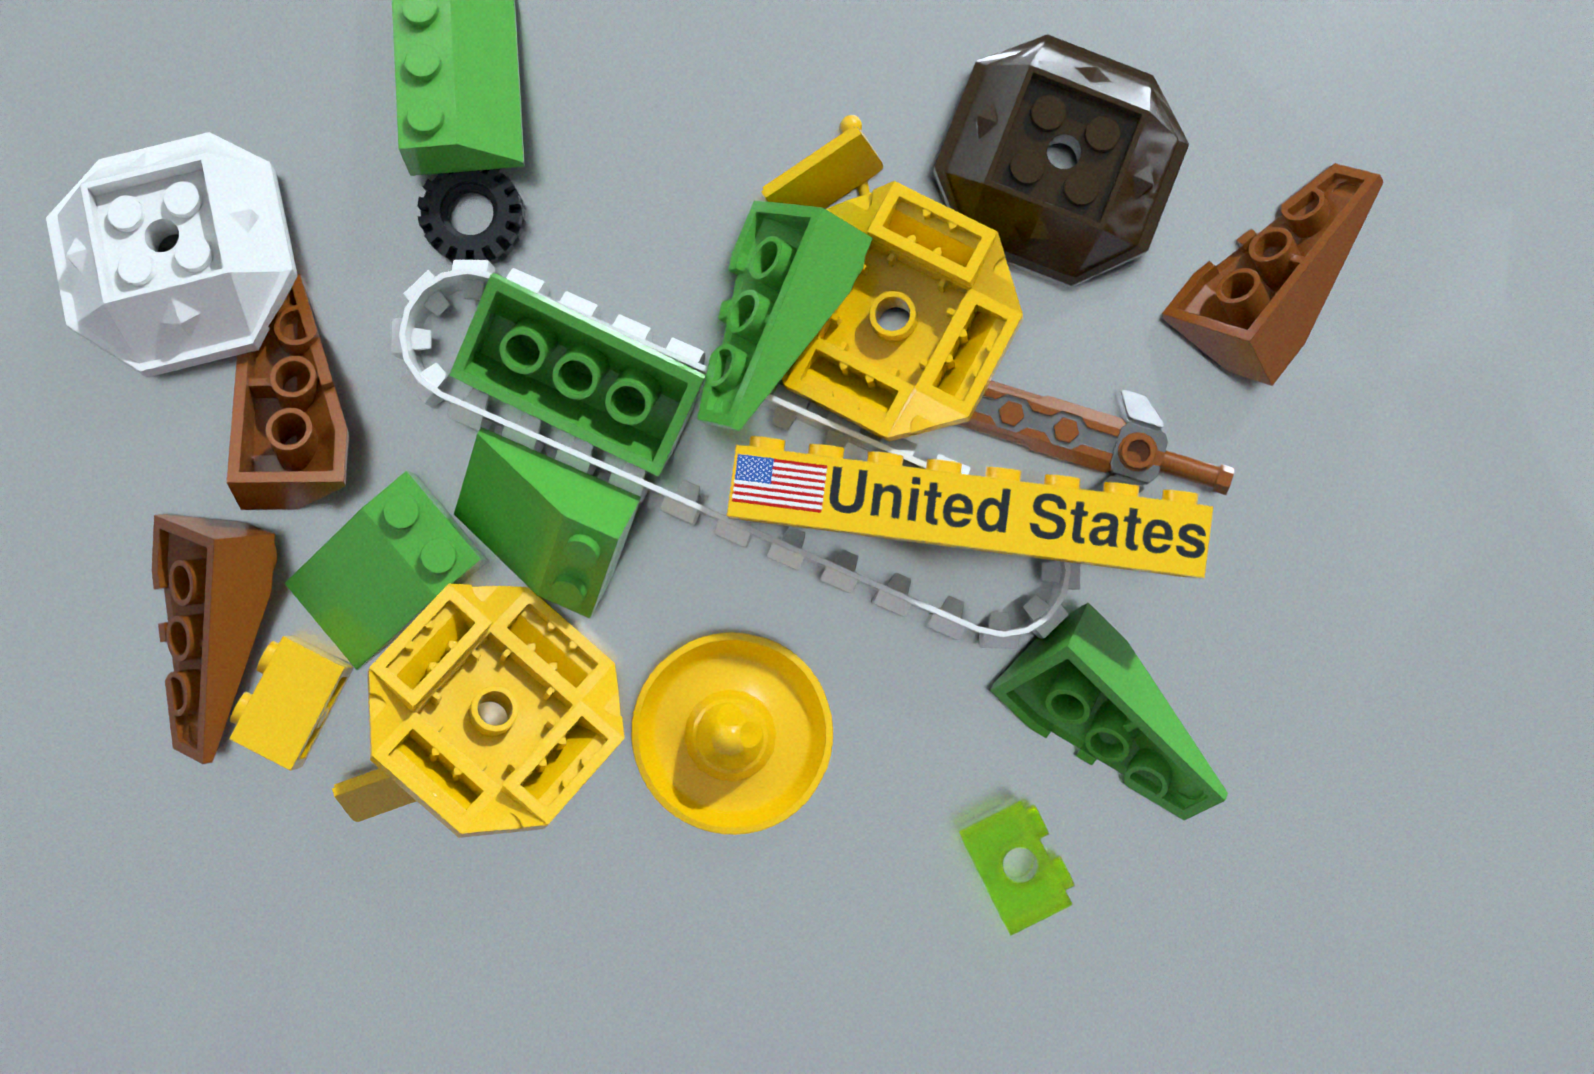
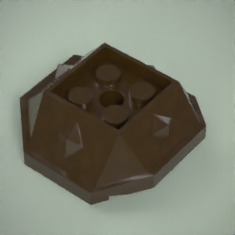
(1049, 217)

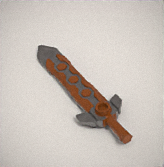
(1092, 438)

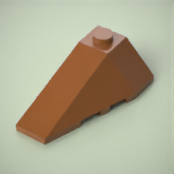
(286, 416)
(215, 598)

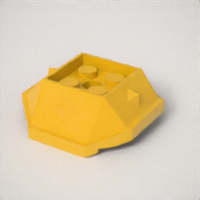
(958, 328)
(505, 651)

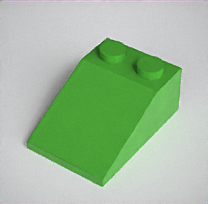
(546, 520)
(384, 568)

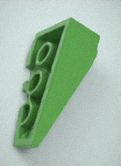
(790, 279)
(1102, 700)

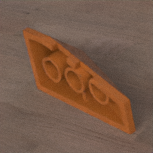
(1268, 293)

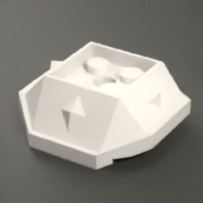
(203, 295)

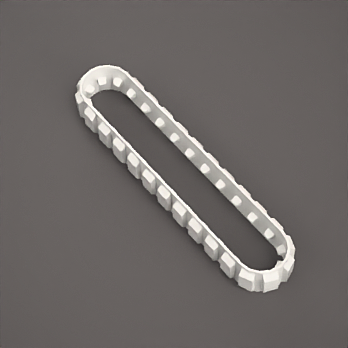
(471, 276)

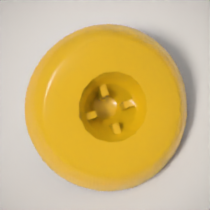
(732, 733)

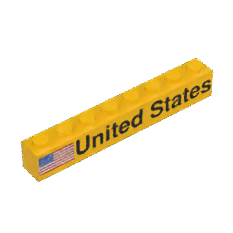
(970, 510)

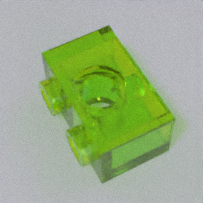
(1017, 899)

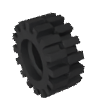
(489, 243)

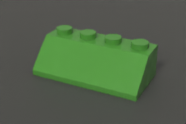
(457, 85)
(577, 374)

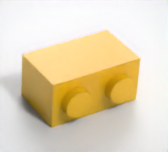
(289, 701)

